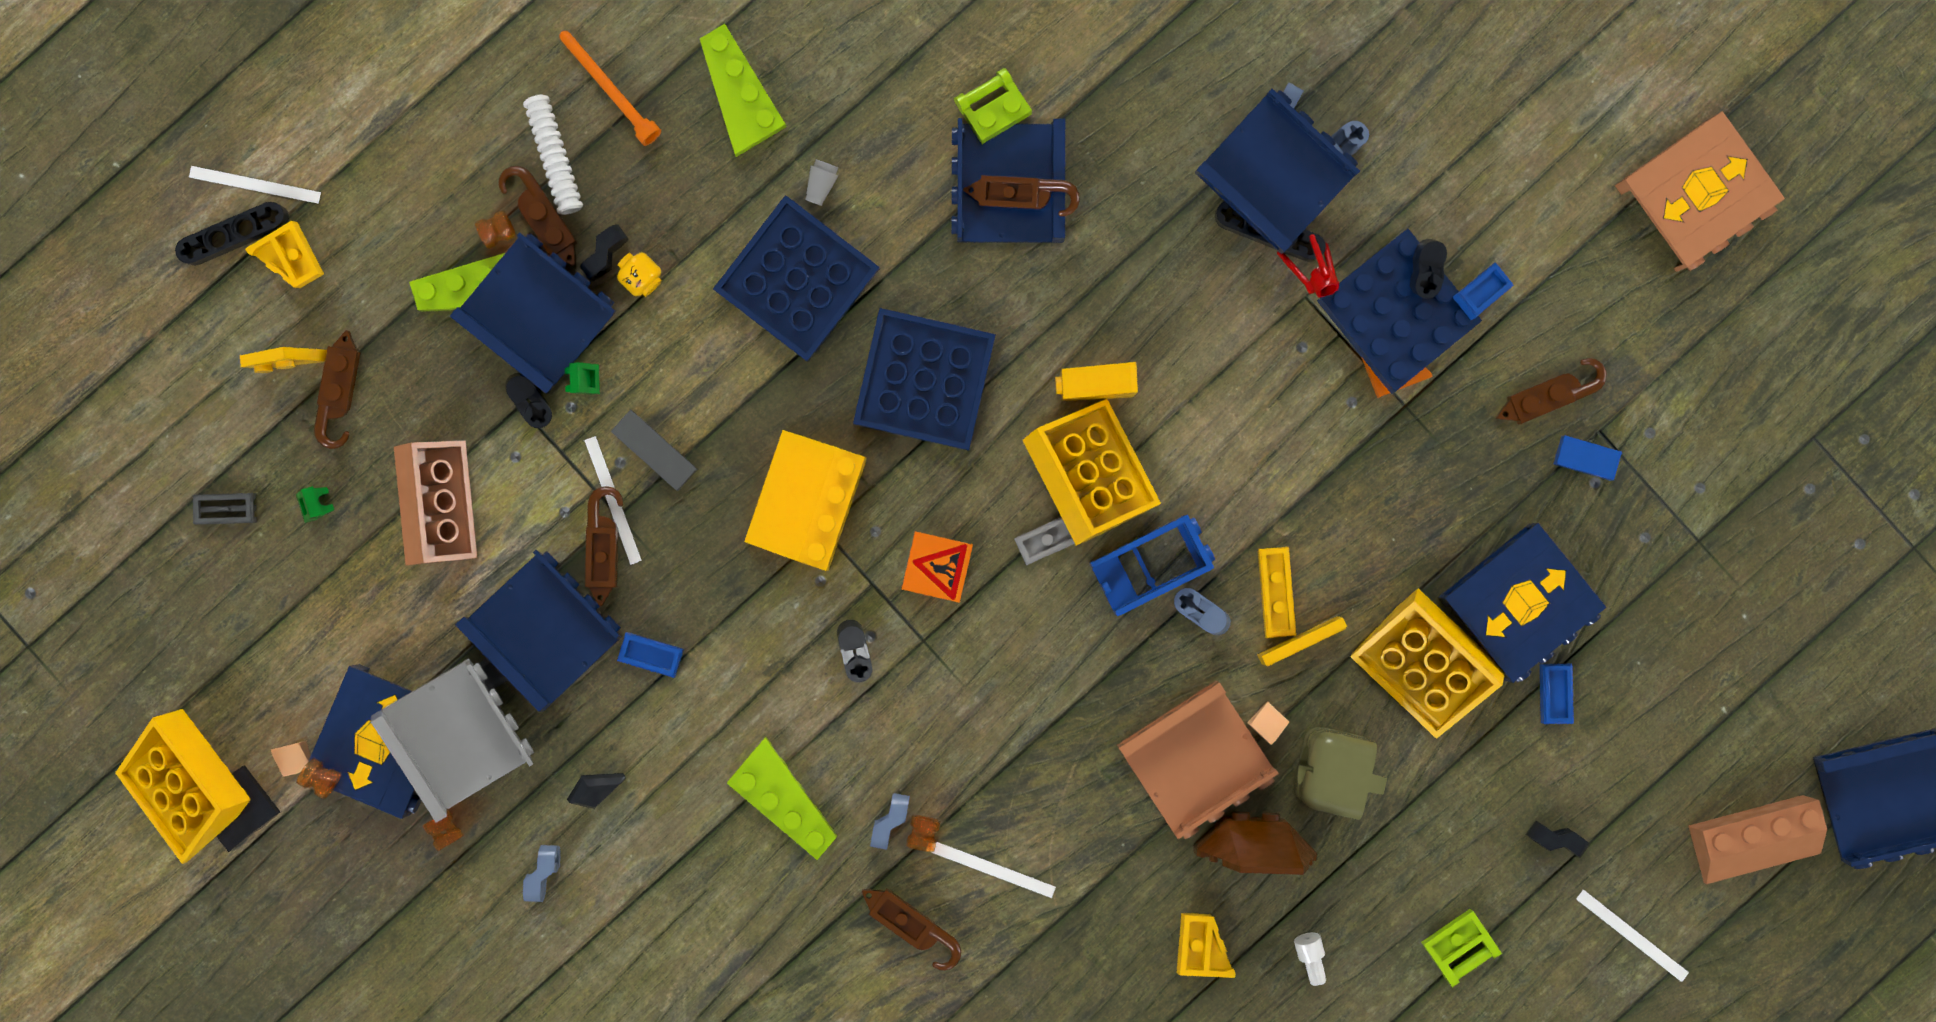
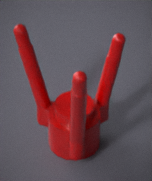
(1323, 278)

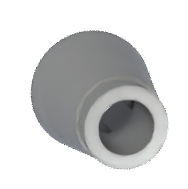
(821, 179)

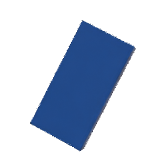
(1483, 291)
(1587, 458)
(650, 654)
(1556, 693)

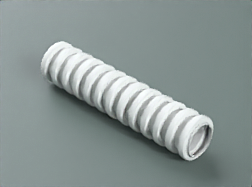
(553, 154)

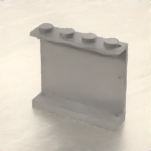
(452, 737)

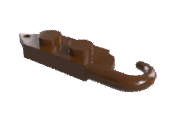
(1021, 192)
(541, 215)
(336, 388)
(1551, 395)
(601, 546)
(910, 924)

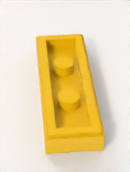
(1276, 592)
(1302, 641)

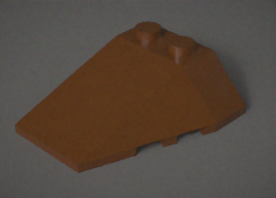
(1256, 845)

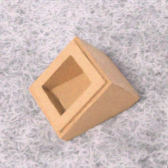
(1268, 723)
(291, 758)

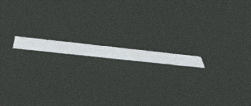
(255, 184)
(617, 512)
(994, 870)
(1632, 935)

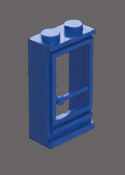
(1116, 582)

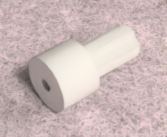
(1311, 951)

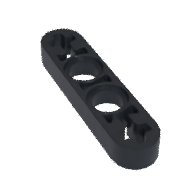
(230, 228)
(1300, 253)

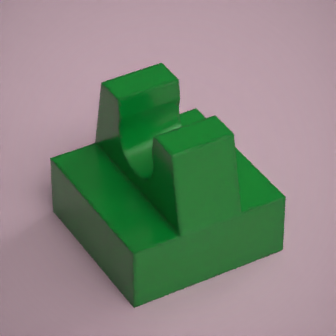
(583, 378)
(309, 503)

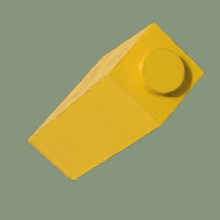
(1098, 382)

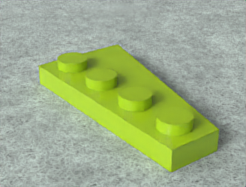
(742, 99)
(451, 287)
(782, 799)

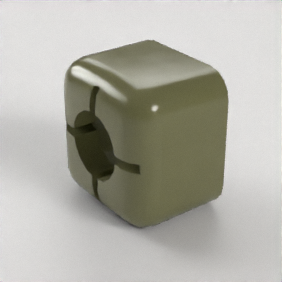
(1337, 772)

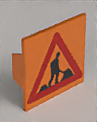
(937, 566)

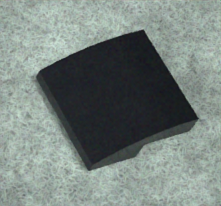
(253, 817)

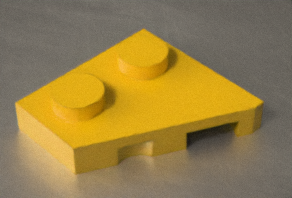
(288, 254)
(281, 358)
(1201, 949)

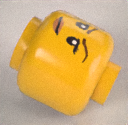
(639, 274)

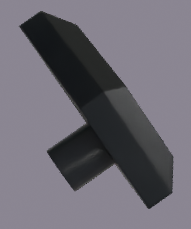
(594, 789)

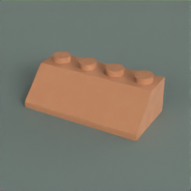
(435, 502)
(1759, 838)

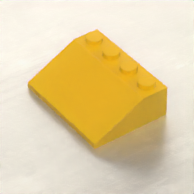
(1091, 471)
(805, 500)
(1428, 664)
(181, 784)

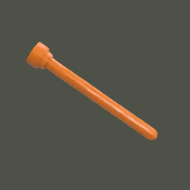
(645, 130)

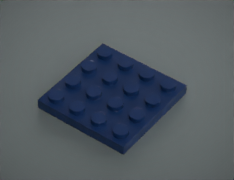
(796, 278)
(1391, 324)
(924, 379)

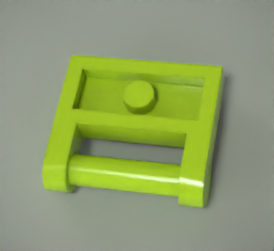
(997, 114)
(1455, 940)

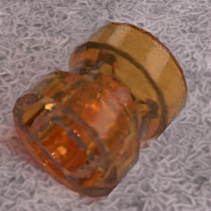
(495, 229)
(318, 778)
(435, 829)
(923, 833)

